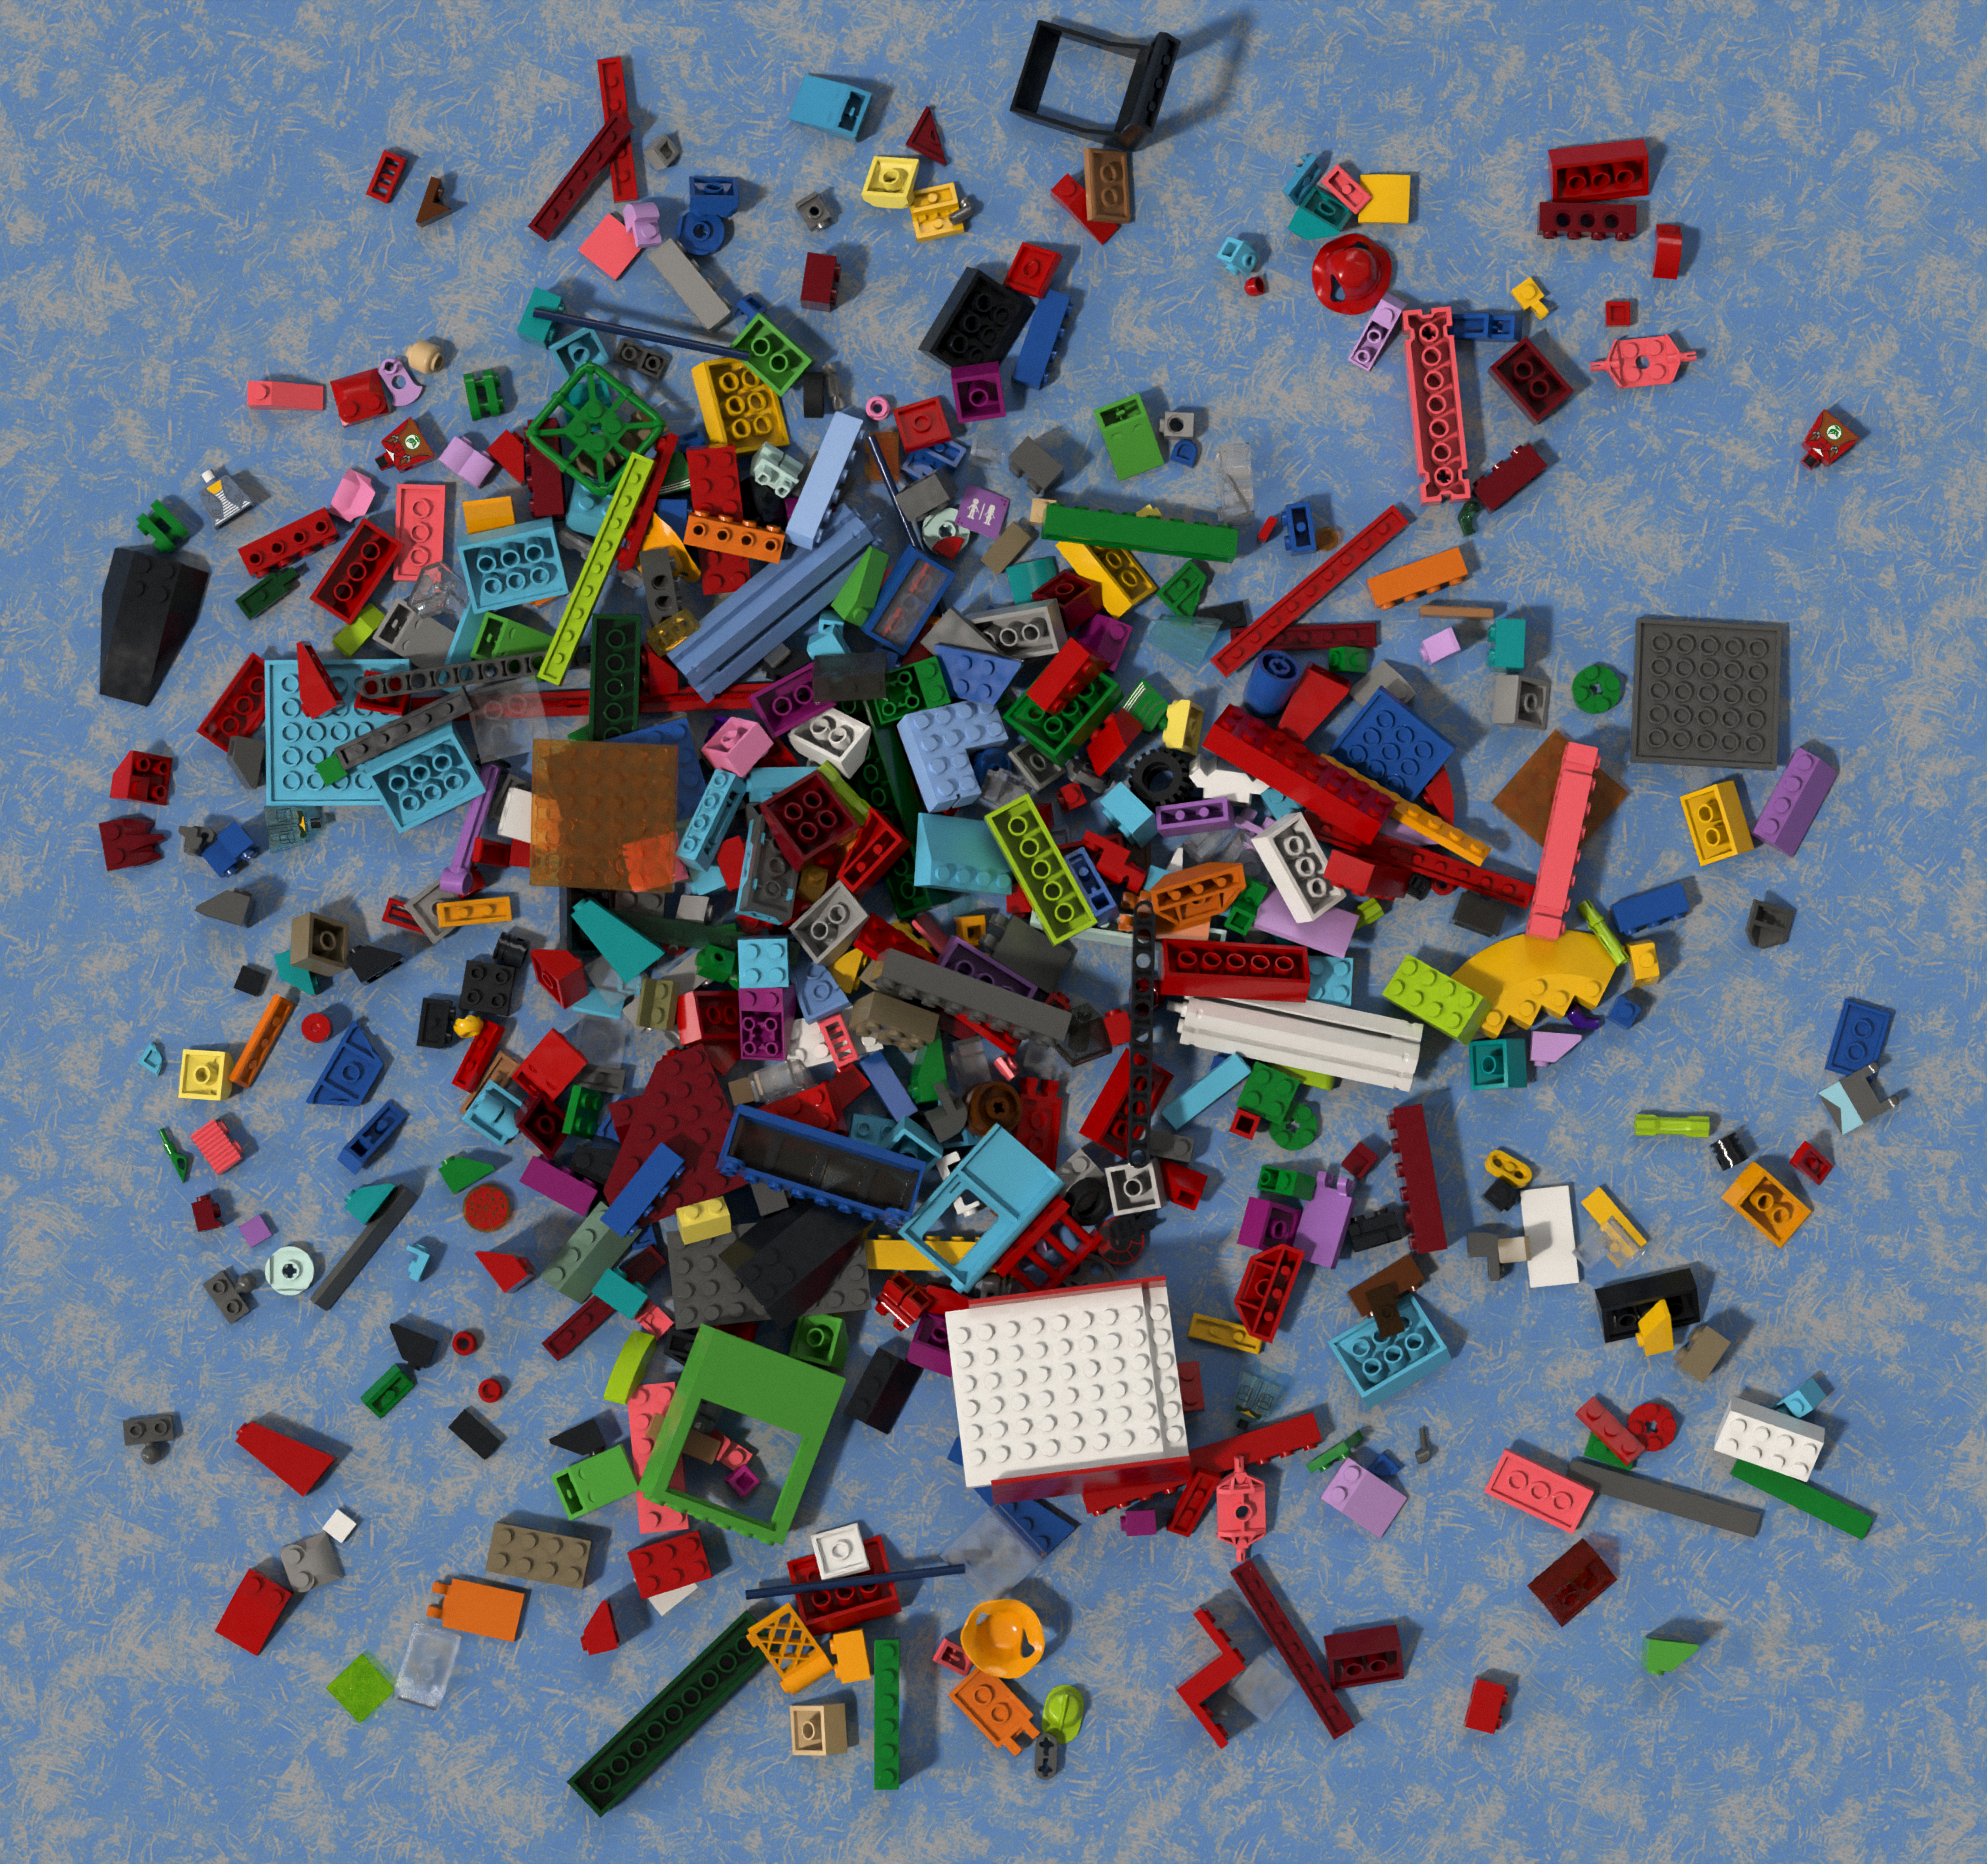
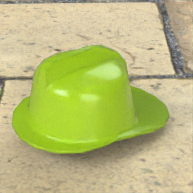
(1063, 1713)

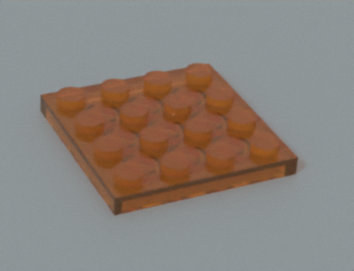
(1531, 792)

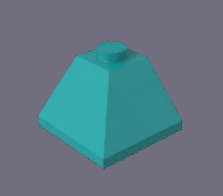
(1319, 216)
(368, 1201)

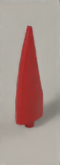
(945, 1298)

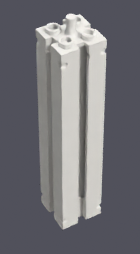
(1305, 1037)

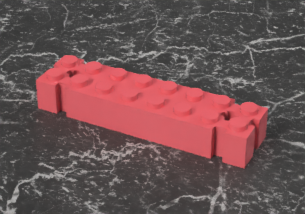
(1435, 406)
(1561, 842)

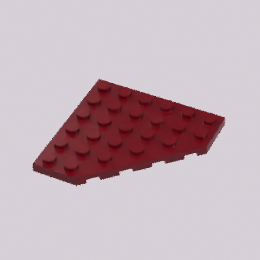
(691, 1116)

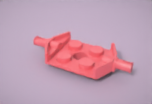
(1659, 351)
(1235, 1491)

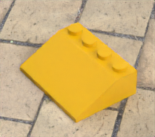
(738, 406)

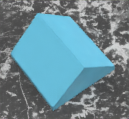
(577, 349)

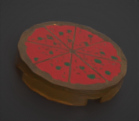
(486, 1208)

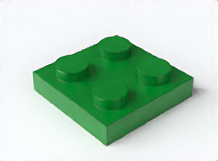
(1268, 1093)
(583, 1112)

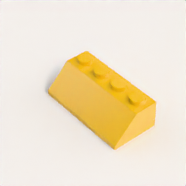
(1115, 571)

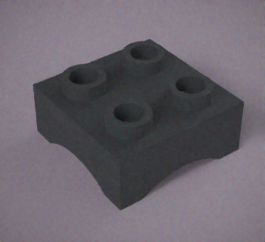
(487, 988)

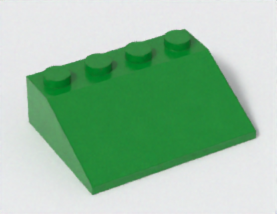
(1064, 734)

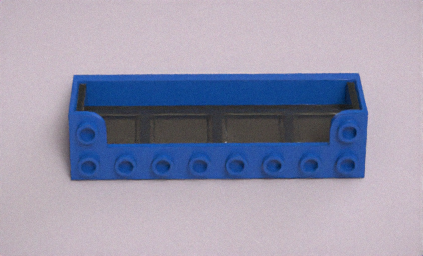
(821, 1166)

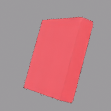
(610, 247)

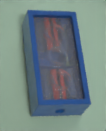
(907, 599)

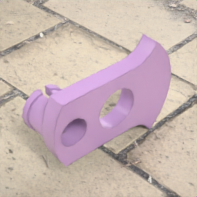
(403, 396)

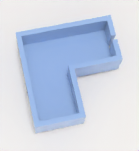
(939, 750)

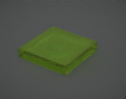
(360, 1688)

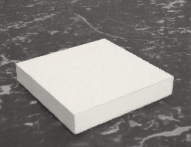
(840, 1552)

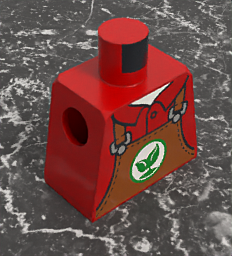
(1826, 441)
(405, 448)

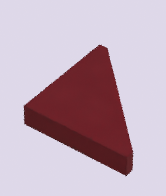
(925, 139)

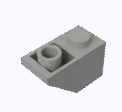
(695, 909)

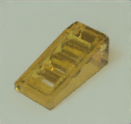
(668, 625)

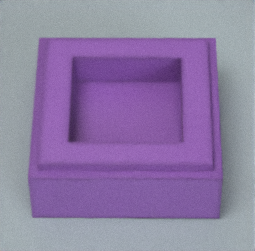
(255, 1231)

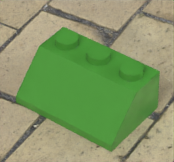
(773, 354)

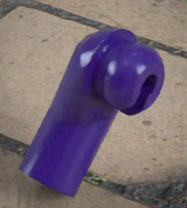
(1579, 1020)

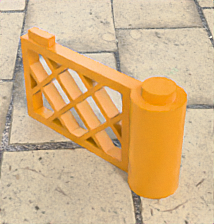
(804, 1667)

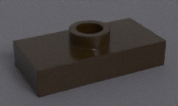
(1385, 1311)

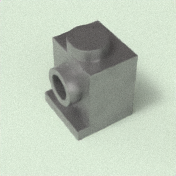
(816, 222)

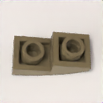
(1005, 548)

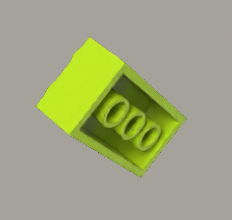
(1437, 1000)

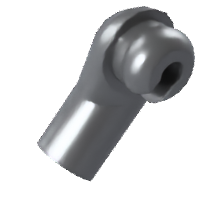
(966, 210)

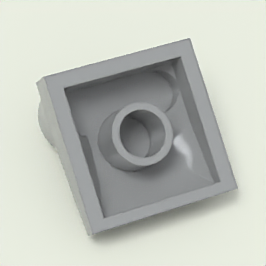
(310, 1563)

